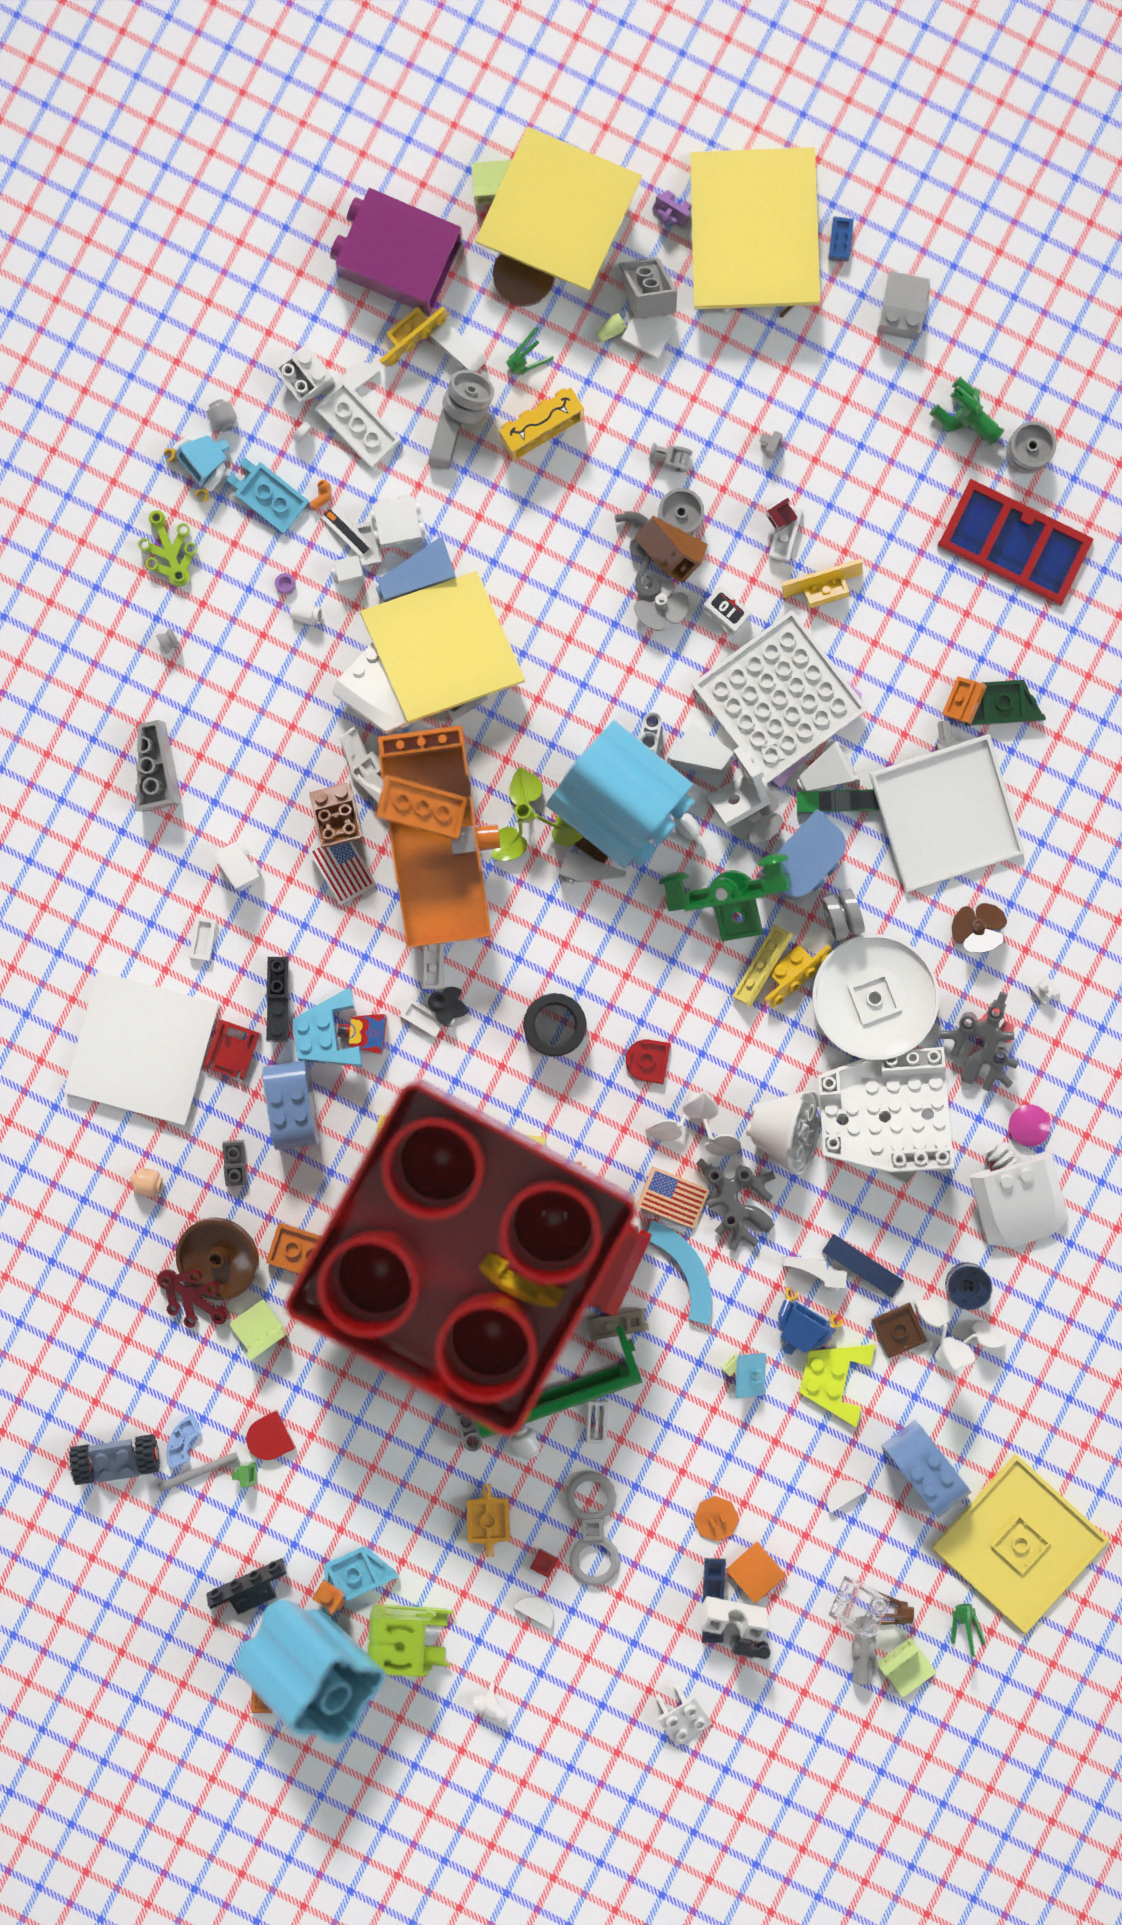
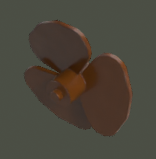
(975, 931)

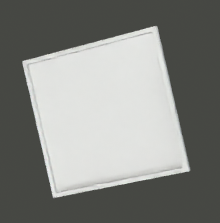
(947, 813)
(141, 1048)

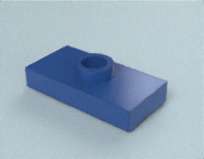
(840, 238)

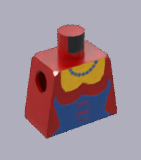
(365, 1032)

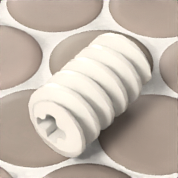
(1001, 1155)

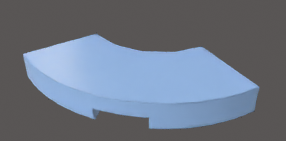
(180, 1441)

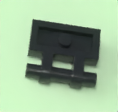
(748, 1648)

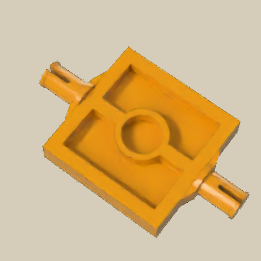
(488, 1520)

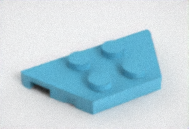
(358, 1572)

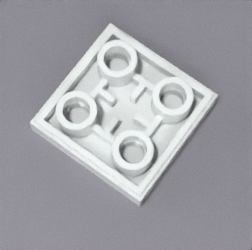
(649, 334)

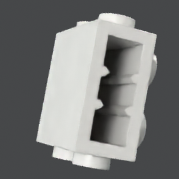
(397, 521)

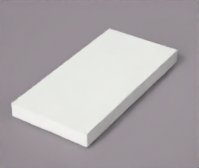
(357, 424)

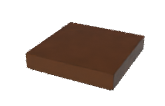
(899, 1330)

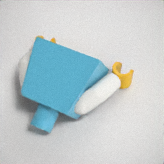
(202, 459)

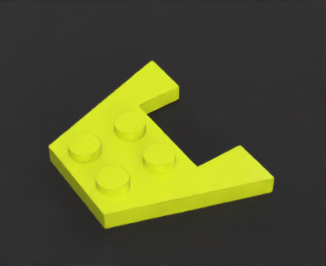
(826, 1377)

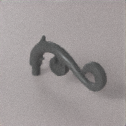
(635, 548)

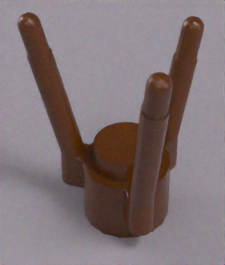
(902, 1614)

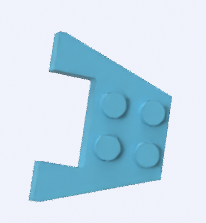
(317, 1035)

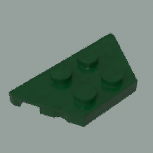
(1007, 703)

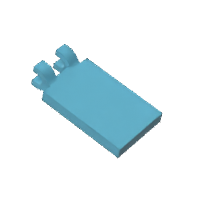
(268, 495)

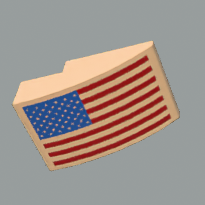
(673, 1197)

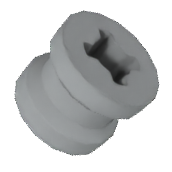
(168, 640)

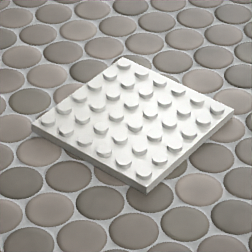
(779, 690)

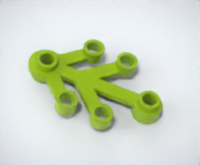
(170, 551)

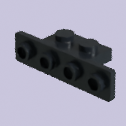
(249, 1589)

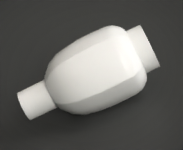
(689, 828)

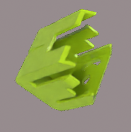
(399, 1639)

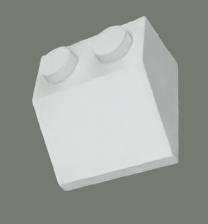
(237, 865)

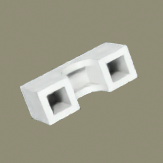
(748, 1618)

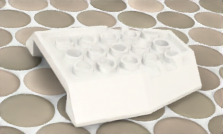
(896, 1087)

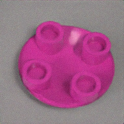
(1029, 1125)

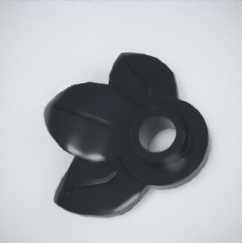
(450, 1007)

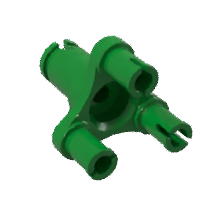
(969, 414)

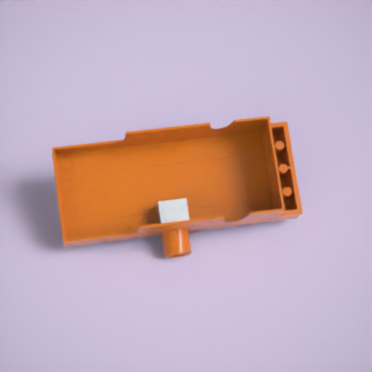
(436, 875)

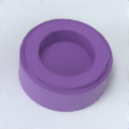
(285, 583)

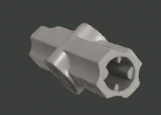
(862, 1654)

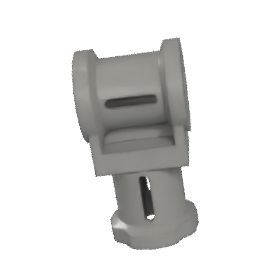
(671, 456)

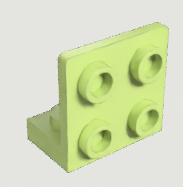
(487, 179)
(258, 1328)
(906, 1667)

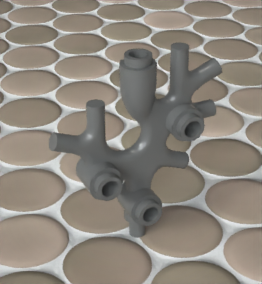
(992, 1036)
(727, 1195)

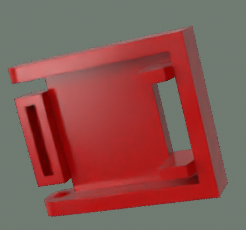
(232, 1053)

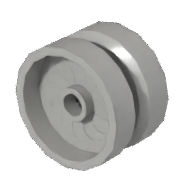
(468, 397)
(1037, 436)
(682, 501)
(843, 914)

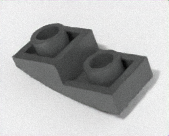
(234, 1163)

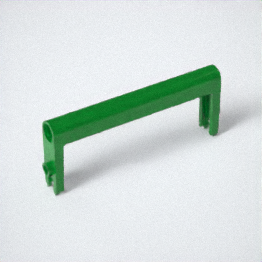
(584, 1388)

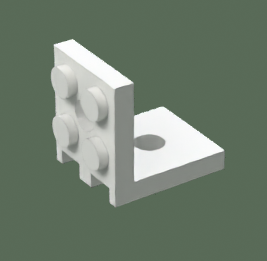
(748, 789)

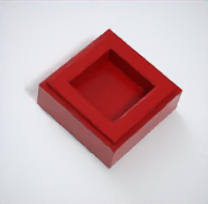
(544, 1563)

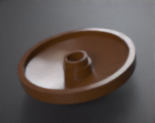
(221, 1253)

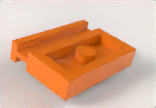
(964, 700)

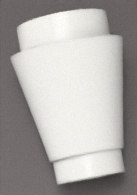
(307, 614)

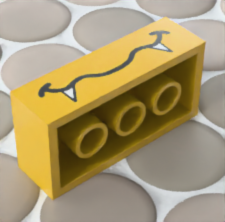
(541, 424)

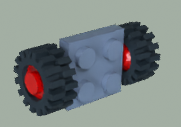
(114, 1460)

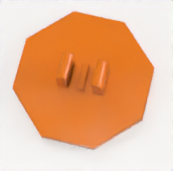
(716, 1518)

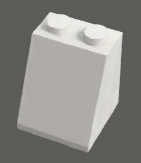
(701, 752)

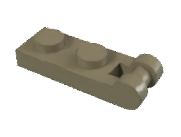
(604, 1326)

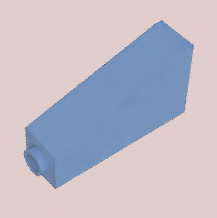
(418, 572)

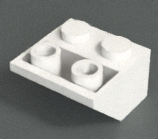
(305, 374)

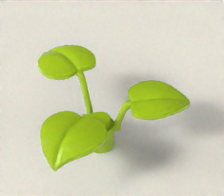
(523, 789)

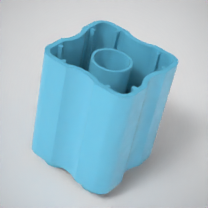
(621, 796)
(309, 1671)

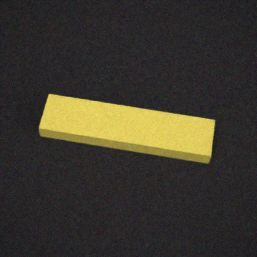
(762, 965)

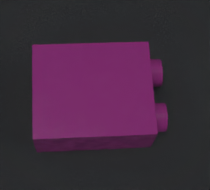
(396, 250)

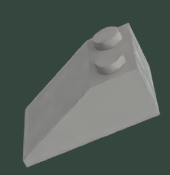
(648, 288)
(903, 305)

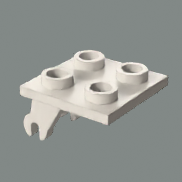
(684, 1720)

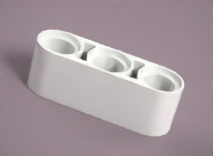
(457, 347)
(651, 732)

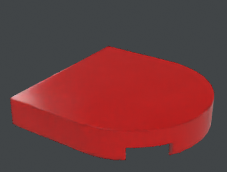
(648, 1060)
(269, 1437)

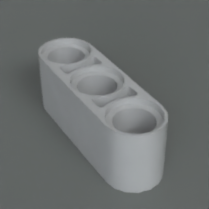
(444, 441)

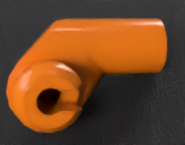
(324, 494)

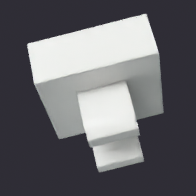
(1045, 990)

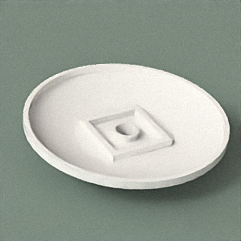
(905, 990)

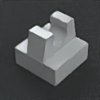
(772, 443)

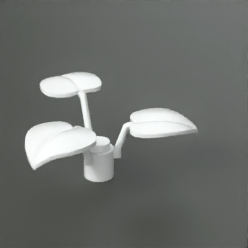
(697, 1106)
(951, 1350)

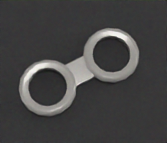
(592, 1528)

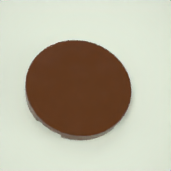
(519, 282)

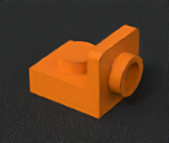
(329, 1597)

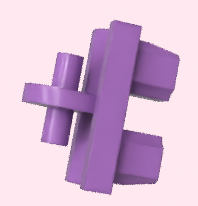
(670, 210)

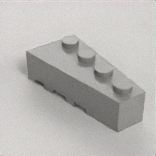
(155, 769)

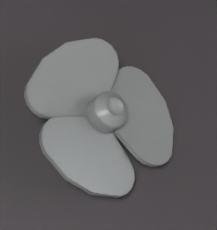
(651, 610)
(758, 826)

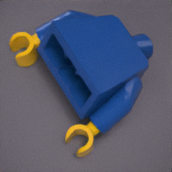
(802, 1327)

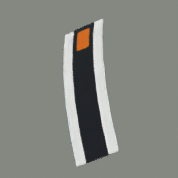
(346, 531)

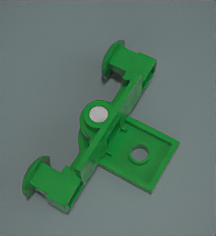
(730, 893)

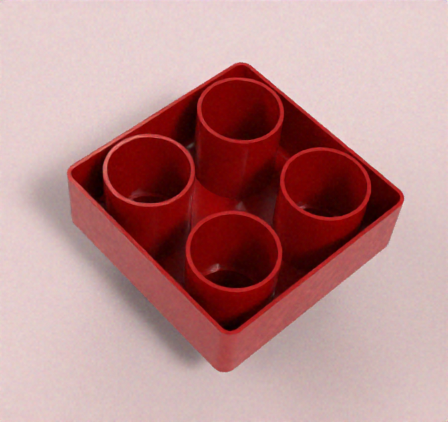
(442, 1195)

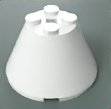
(787, 1128)

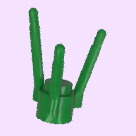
(517, 361)
(965, 1614)

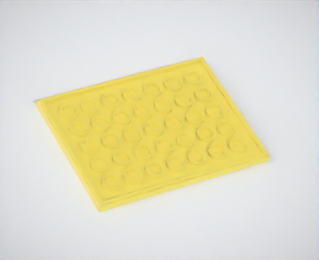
(754, 228)

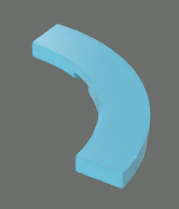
(692, 1267)

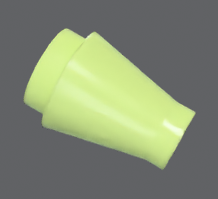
(611, 328)

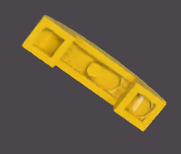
(519, 1286)

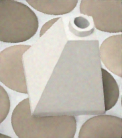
(829, 770)

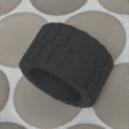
(561, 1000)

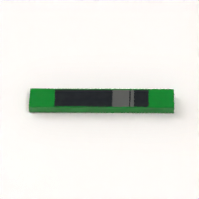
(836, 801)

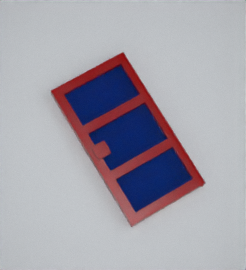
(1015, 542)

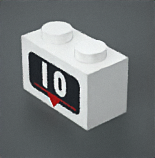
(726, 610)

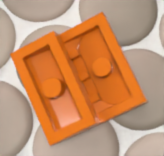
(756, 1572)

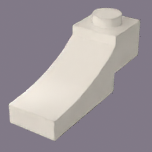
(831, 1278)

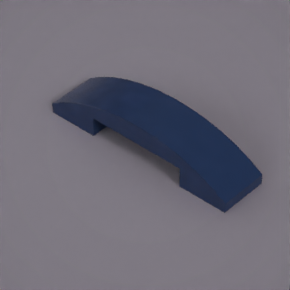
(862, 1265)
(713, 1586)

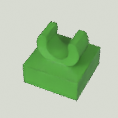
(246, 1474)

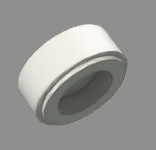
(302, 432)

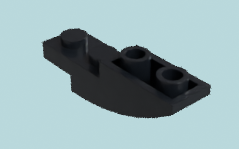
(278, 999)

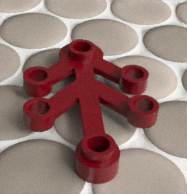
(190, 1295)

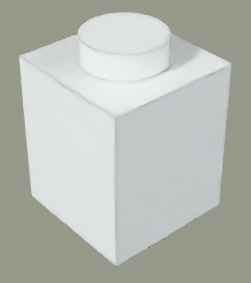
(347, 570)

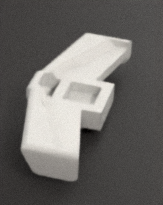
(363, 767)

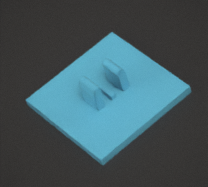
(750, 1375)

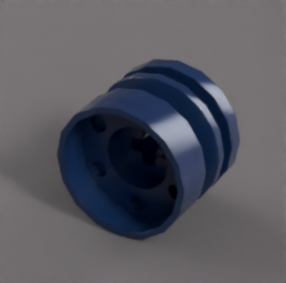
(968, 1298)

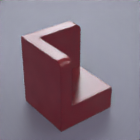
(781, 515)

